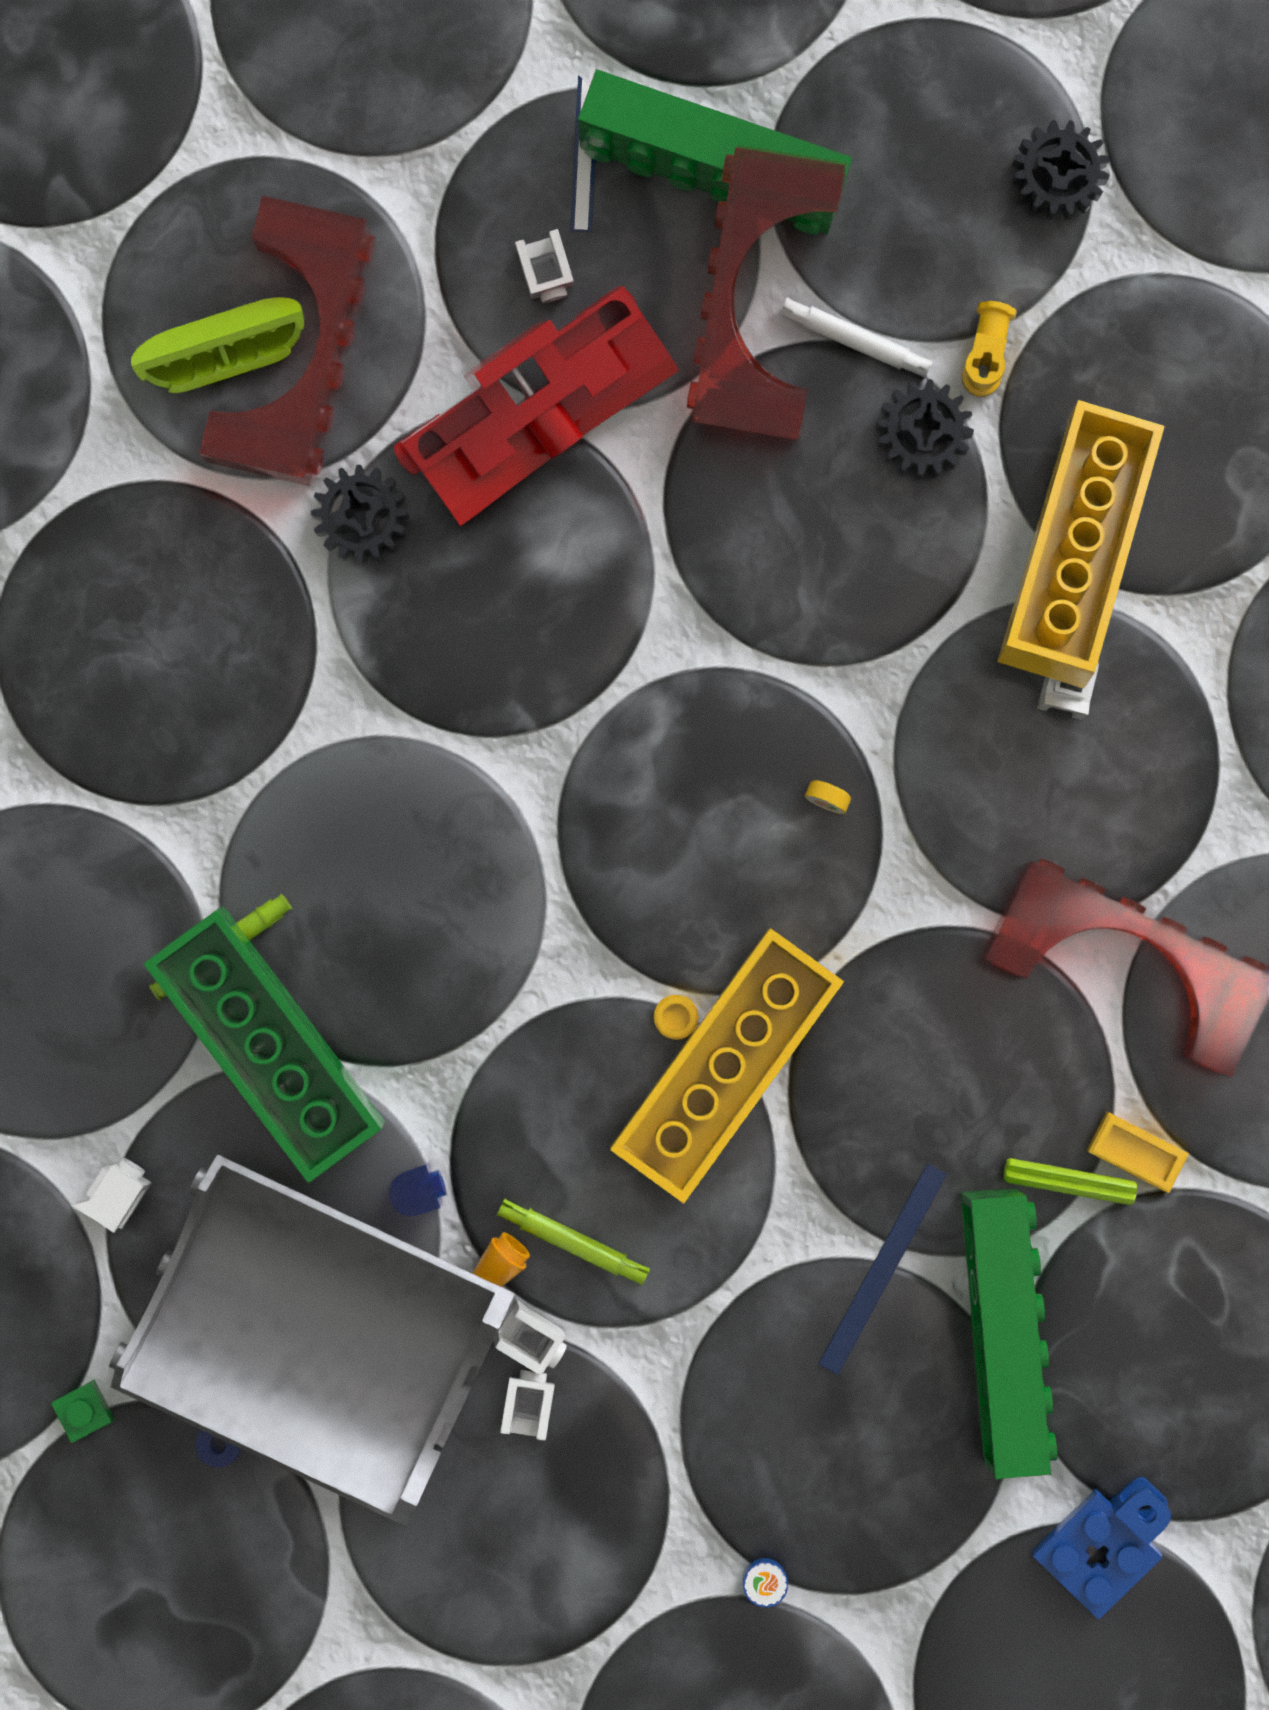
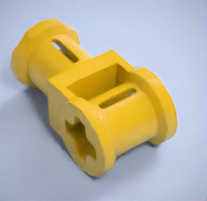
(988, 348)

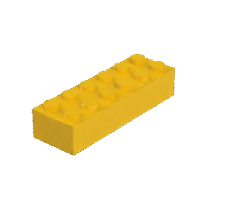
(1081, 544)
(726, 1065)

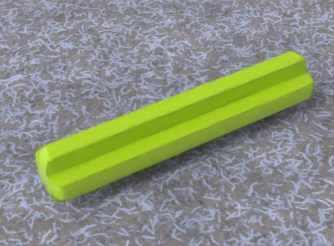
(1070, 1181)

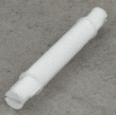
(856, 337)

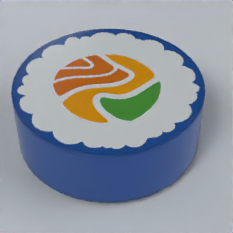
(765, 1582)

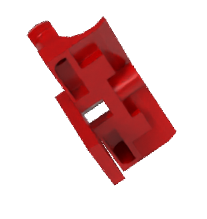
(493, 444)

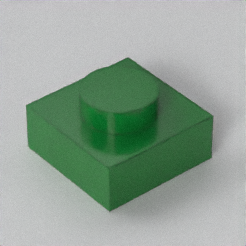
(82, 1411)

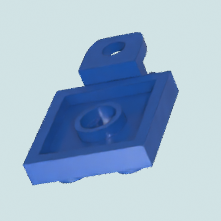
(1120, 1528)

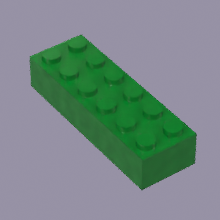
(681, 139)
(265, 1044)
(1007, 1333)

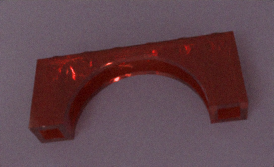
(762, 191)
(286, 434)
(1221, 991)

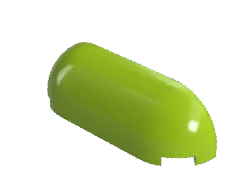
(220, 345)

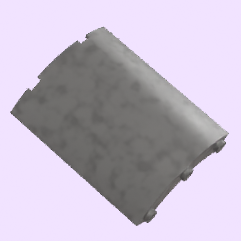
(310, 1339)

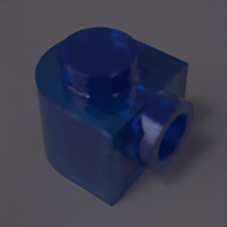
(417, 1190)

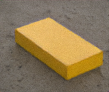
(1137, 1152)

